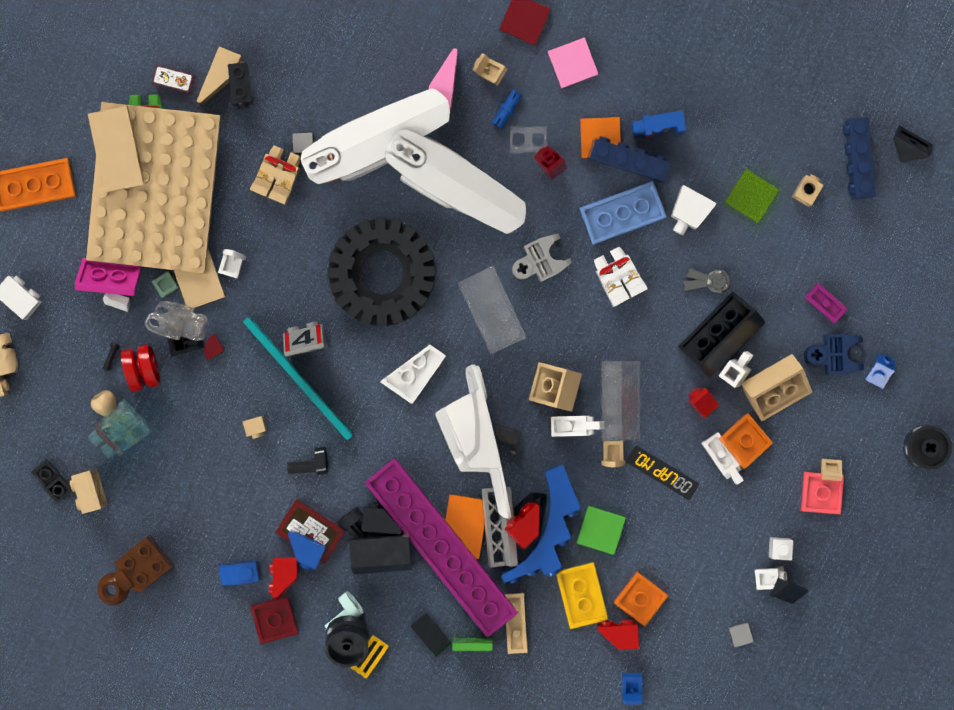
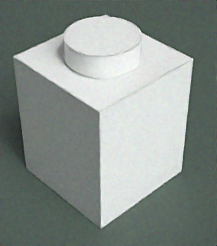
(780, 548)

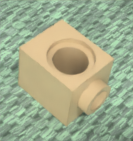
(800, 194)

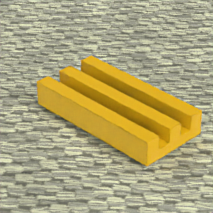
(379, 642)

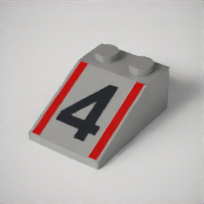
(304, 340)

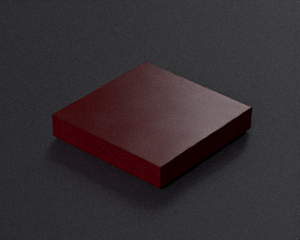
(525, 20)
(274, 619)

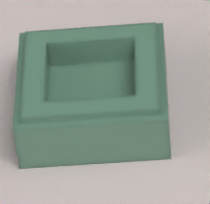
(165, 284)

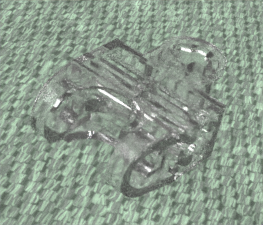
(184, 324)

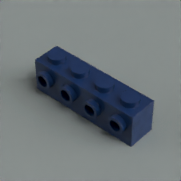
(859, 158)
(632, 161)

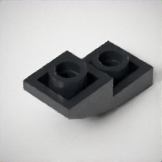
(52, 480)

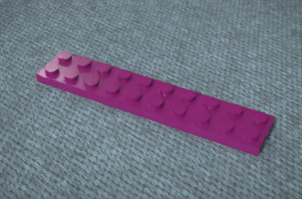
(441, 547)

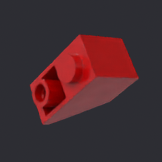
(702, 401)
(525, 526)
(284, 575)
(621, 635)

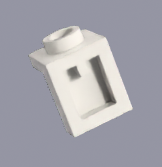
(767, 577)

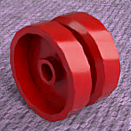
(140, 368)

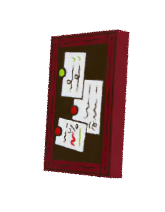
(313, 525)

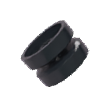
(939, 447)
(346, 641)

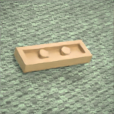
(517, 626)

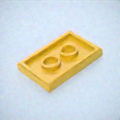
(582, 595)

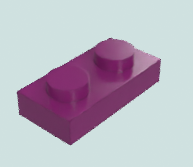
(825, 303)

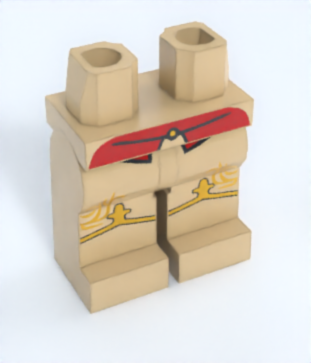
(275, 169)

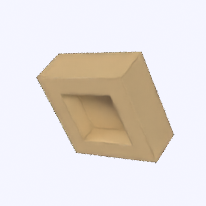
(831, 470)

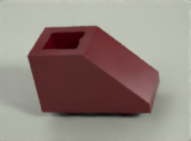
(550, 162)

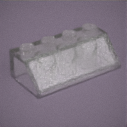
(492, 310)
(620, 400)

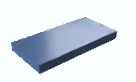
(622, 212)

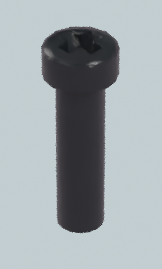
(114, 347)

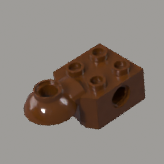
(134, 571)

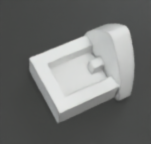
(231, 263)
(117, 301)

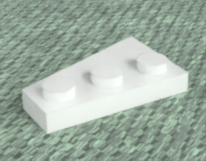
(414, 374)

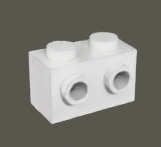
(18, 297)

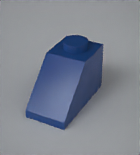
(306, 550)
(240, 573)

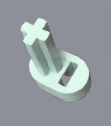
(350, 606)

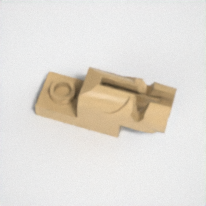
(8, 363)

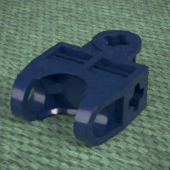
(834, 354)

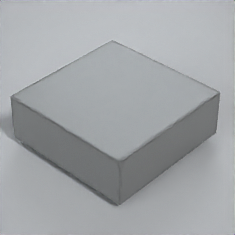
(301, 142)
(741, 634)

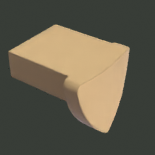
(613, 454)

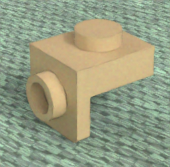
(489, 69)

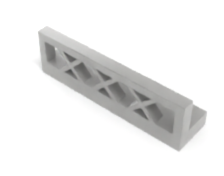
(508, 545)

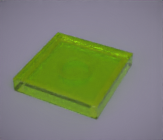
(751, 196)

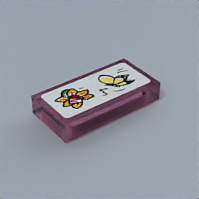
(173, 79)

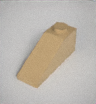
(218, 74)

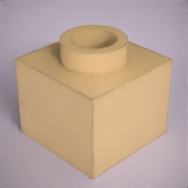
(255, 427)

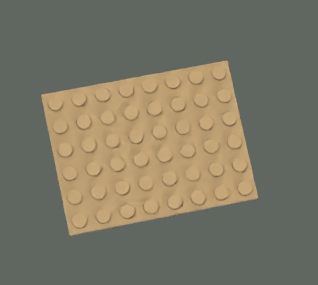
(170, 215)

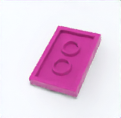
(107, 277)

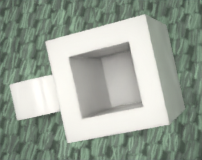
(736, 370)

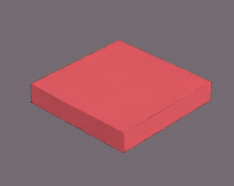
(821, 495)

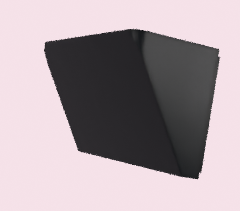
(787, 591)
(430, 634)

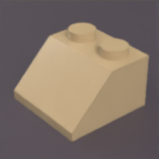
(555, 386)
(88, 491)

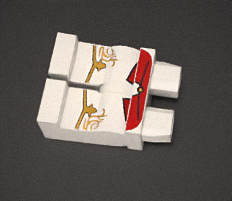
(620, 270)

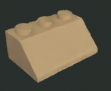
(777, 387)

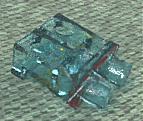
(119, 430)

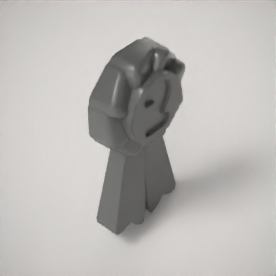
(717, 281)

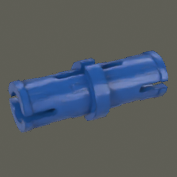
(507, 109)

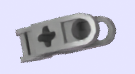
(533, 263)

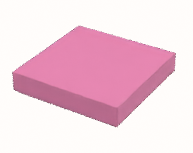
(572, 63)

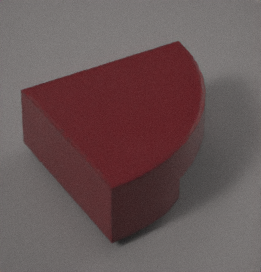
(213, 347)

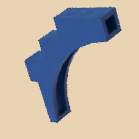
(543, 556)

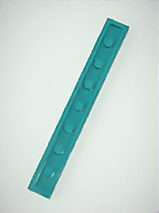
(298, 378)

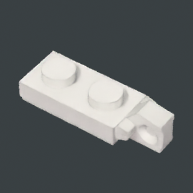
(574, 426)
(722, 458)

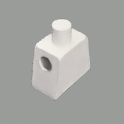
(690, 209)

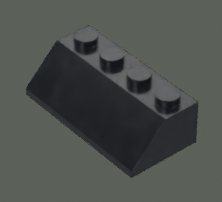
(722, 334)

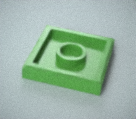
(601, 530)
(472, 644)

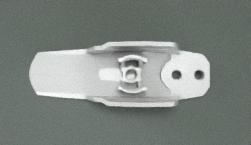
(362, 142)
(454, 181)
(471, 436)

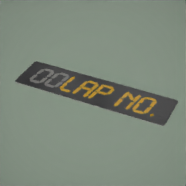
(662, 472)

